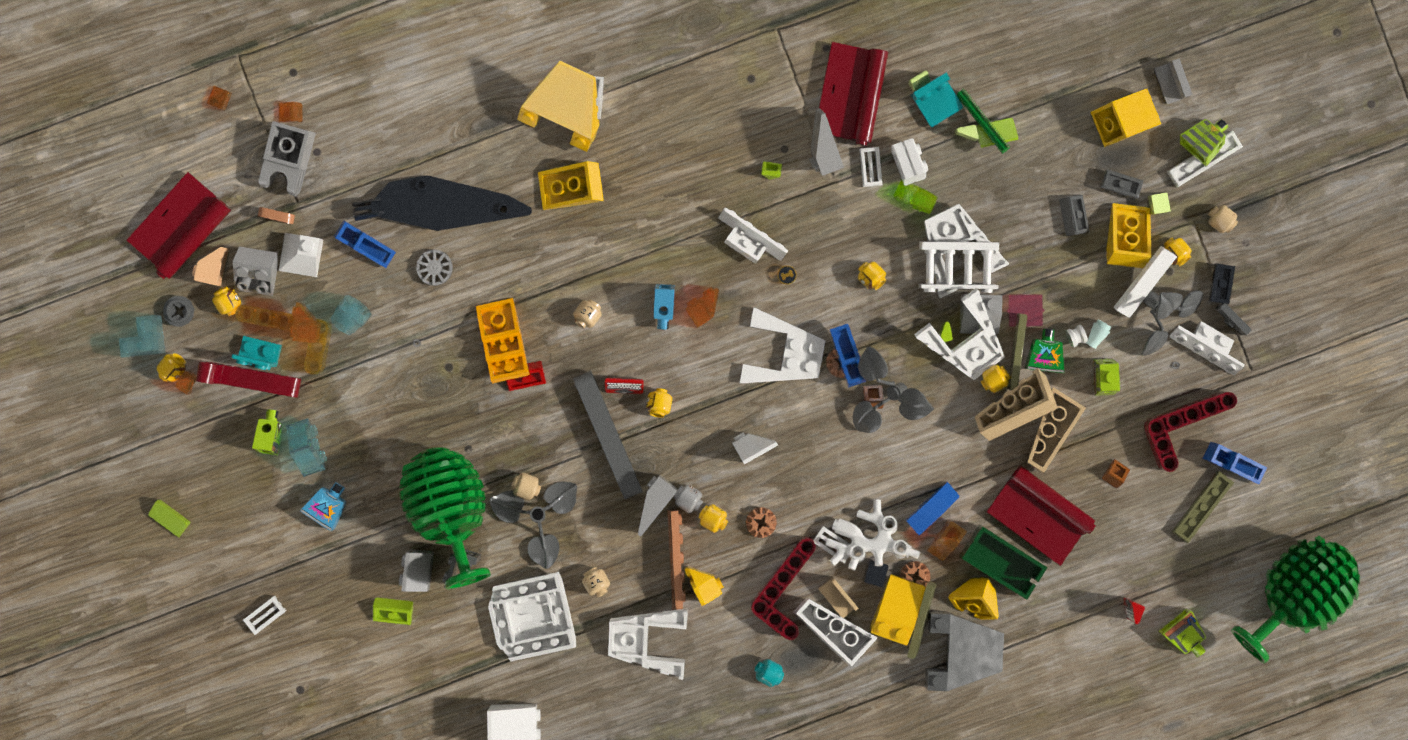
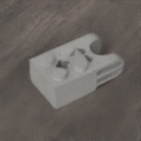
(286, 160)

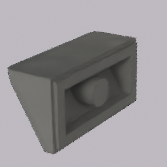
(1074, 215)

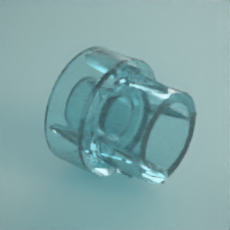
(350, 315)

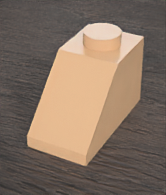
(211, 268)

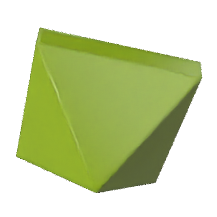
(771, 170)

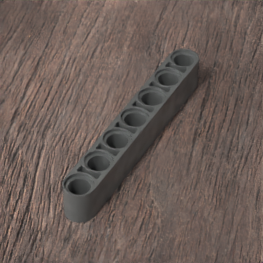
(607, 435)

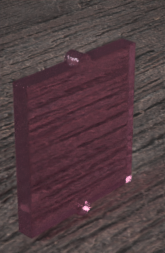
(1026, 304)

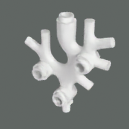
(878, 546)

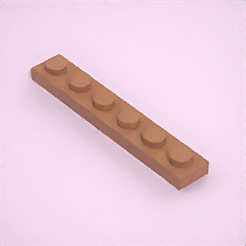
(676, 559)

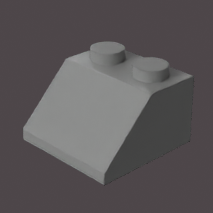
(993, 305)

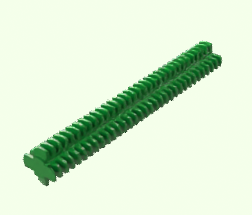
(984, 124)

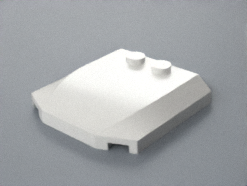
(532, 617)

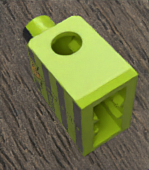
(1204, 140)

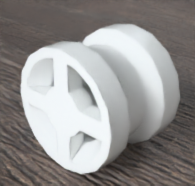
(1076, 336)

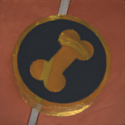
(787, 275)

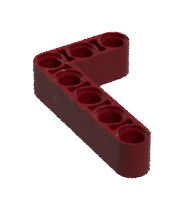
(248, 378)
(1181, 421)
(780, 586)

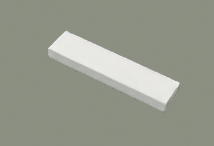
(1192, 166)
(1145, 281)

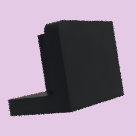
(875, 574)

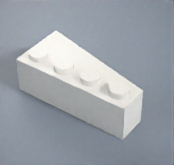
(839, 634)

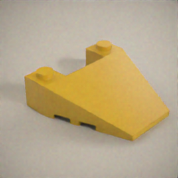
(567, 99)

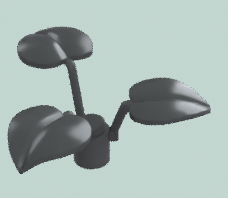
(1162, 307)
(913, 402)
(560, 497)

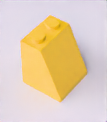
(1125, 117)

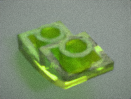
(916, 196)

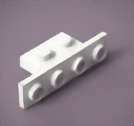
(748, 239)
(1210, 345)

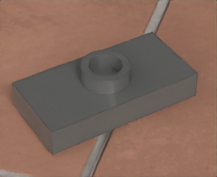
(1121, 184)
(1233, 319)

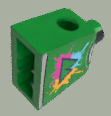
(1046, 354)

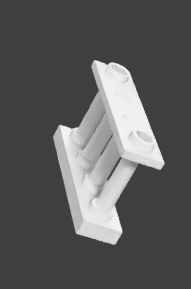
(949, 249)

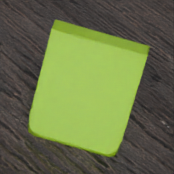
(945, 332)

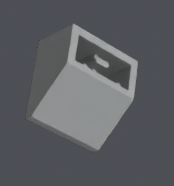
(255, 270)
(417, 570)

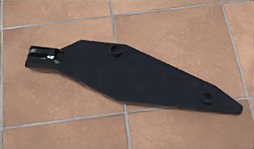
(438, 204)

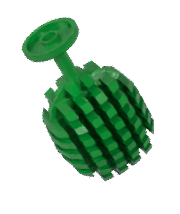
(445, 505)
(1305, 591)

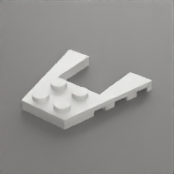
(955, 226)
(977, 351)
(801, 353)
(630, 639)

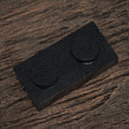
(1222, 283)

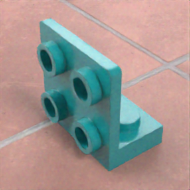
(937, 100)
(259, 352)

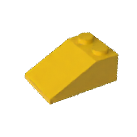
(570, 185)
(1129, 236)
(898, 610)

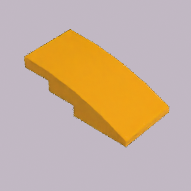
(502, 340)

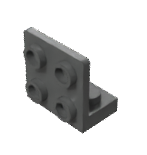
(473, 558)

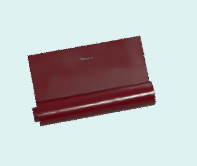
(856, 93)
(178, 225)
(1050, 516)

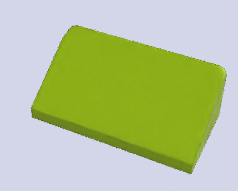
(1005, 127)
(169, 518)
(392, 611)

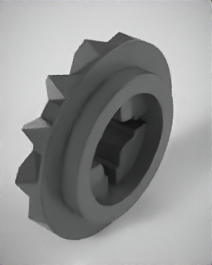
(169, 310)

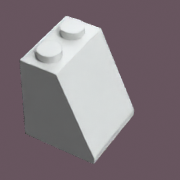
(513, 722)

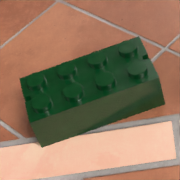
(1003, 562)

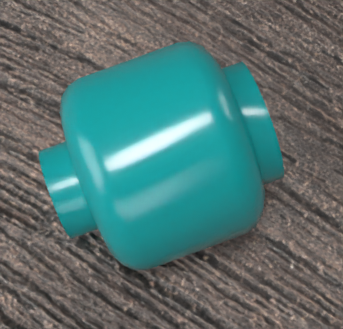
(769, 672)

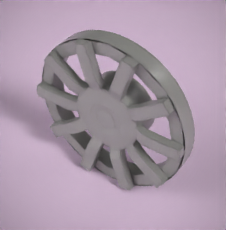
(434, 267)

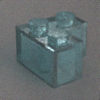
(149, 339)
(305, 447)

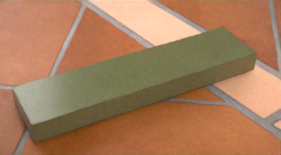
(1017, 351)
(1202, 506)
(921, 620)

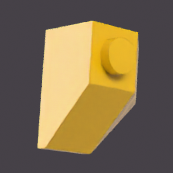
(704, 585)
(977, 597)

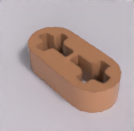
(276, 215)

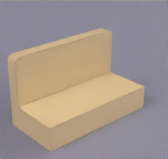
(837, 597)

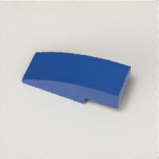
(364, 244)
(847, 354)
(1234, 462)
(932, 508)

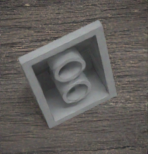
(823, 147)
(657, 497)

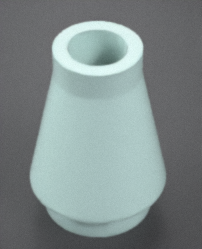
(1098, 333)

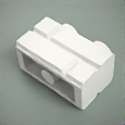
(909, 161)

